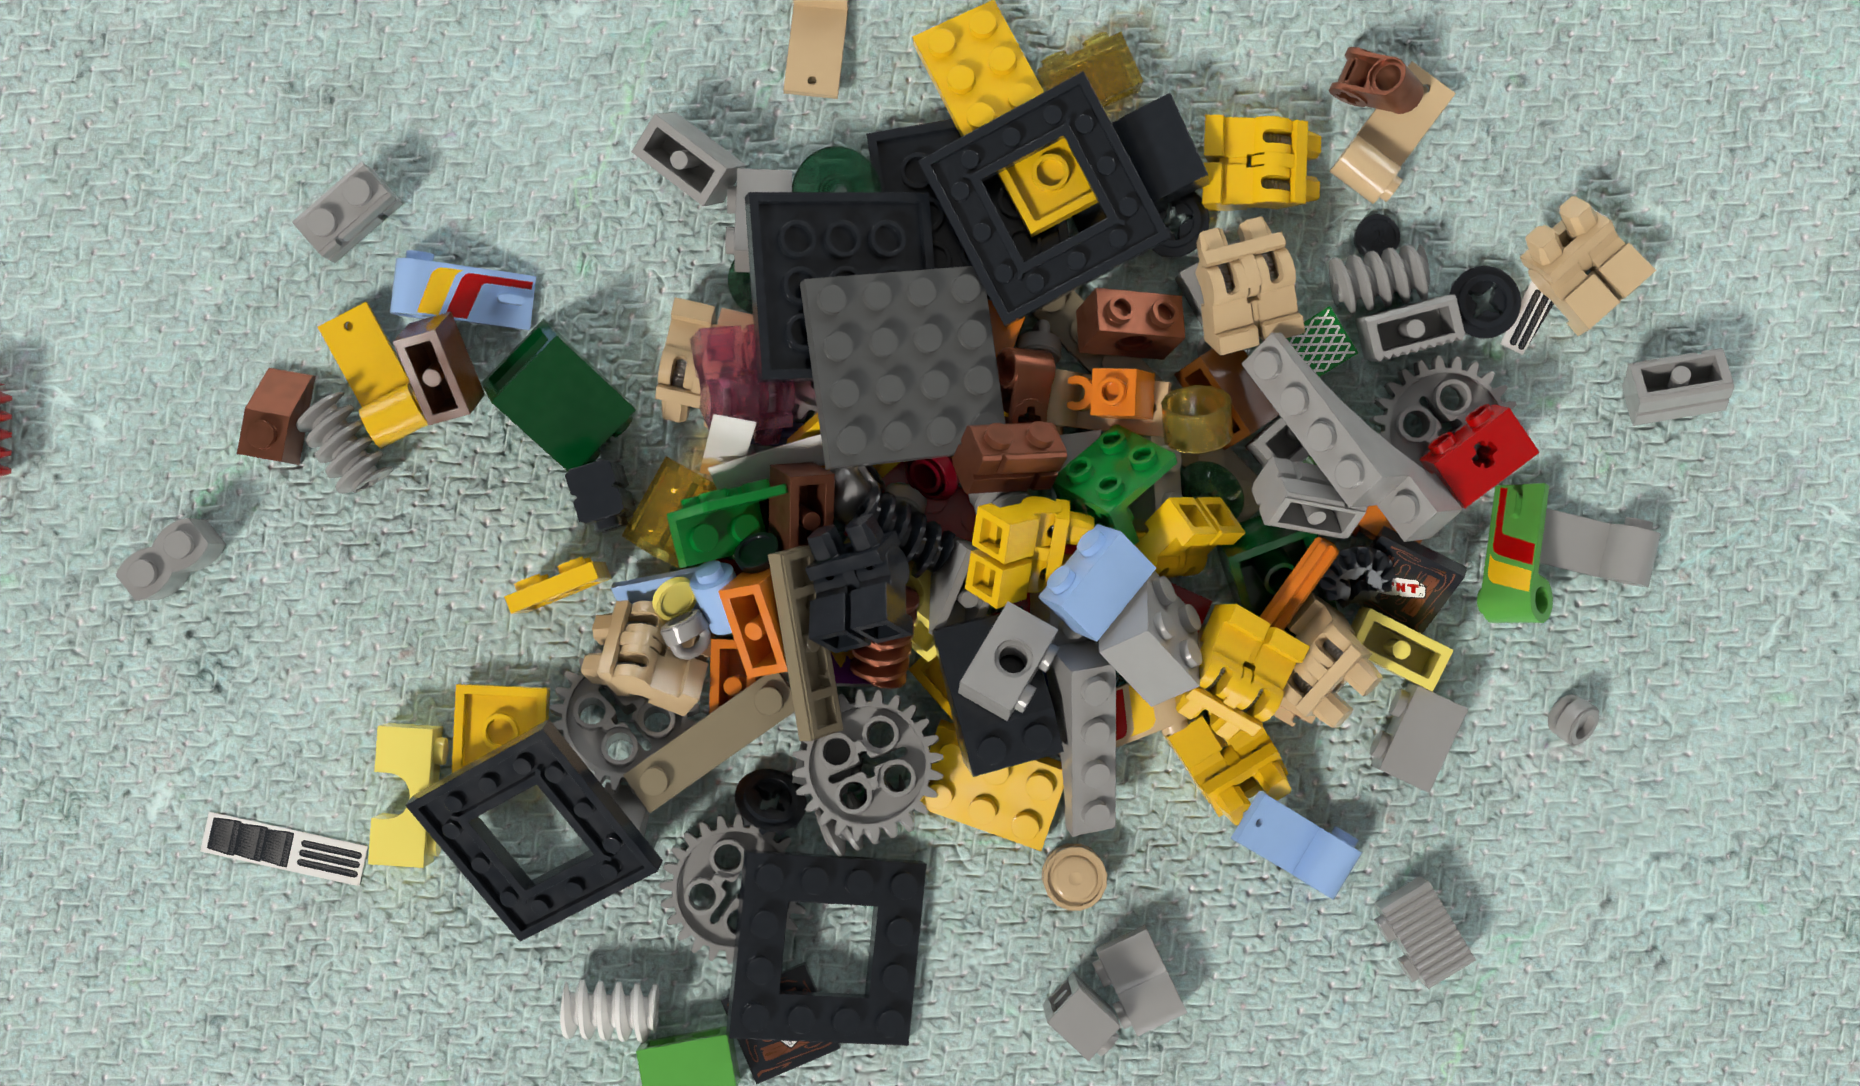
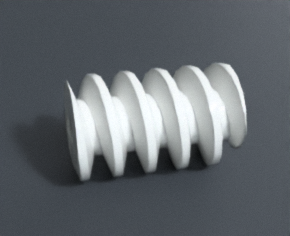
(609, 1012)

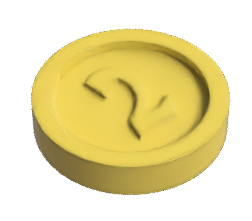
(673, 598)

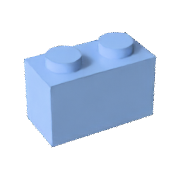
(1096, 581)

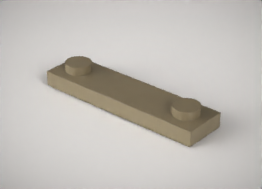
(807, 662)
(711, 741)

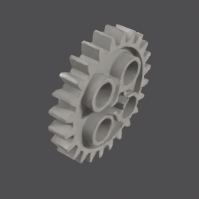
(1427, 383)
(593, 740)
(882, 805)
(699, 865)

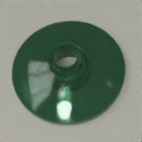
(834, 168)

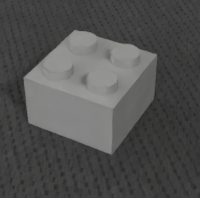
(1155, 642)

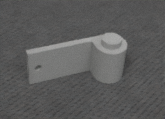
(1600, 548)

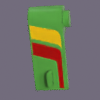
(1511, 581)

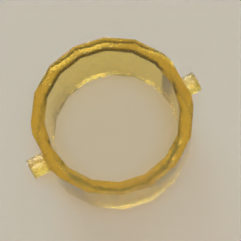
(1197, 419)

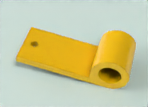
(374, 375)

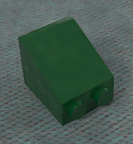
(558, 398)

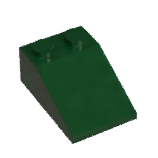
(1262, 563)

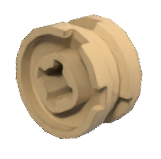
(1074, 876)

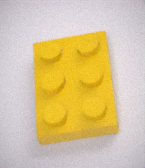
(977, 66)
(1007, 802)

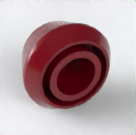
(932, 477)

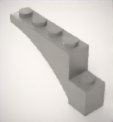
(1346, 449)
(1085, 710)

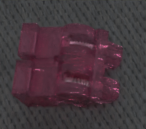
(719, 360)

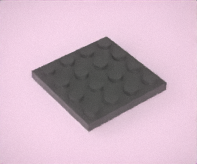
(900, 363)

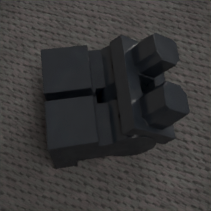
(857, 586)

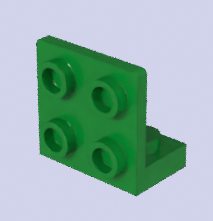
(1112, 476)
(718, 520)

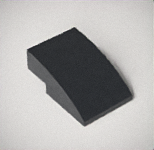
(1160, 153)

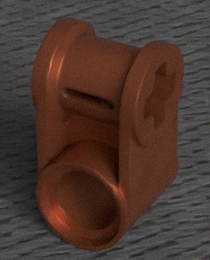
(1370, 82)
(1025, 383)

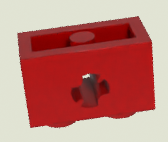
(1502, 452)

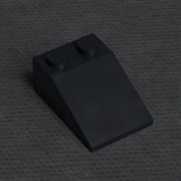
(983, 737)

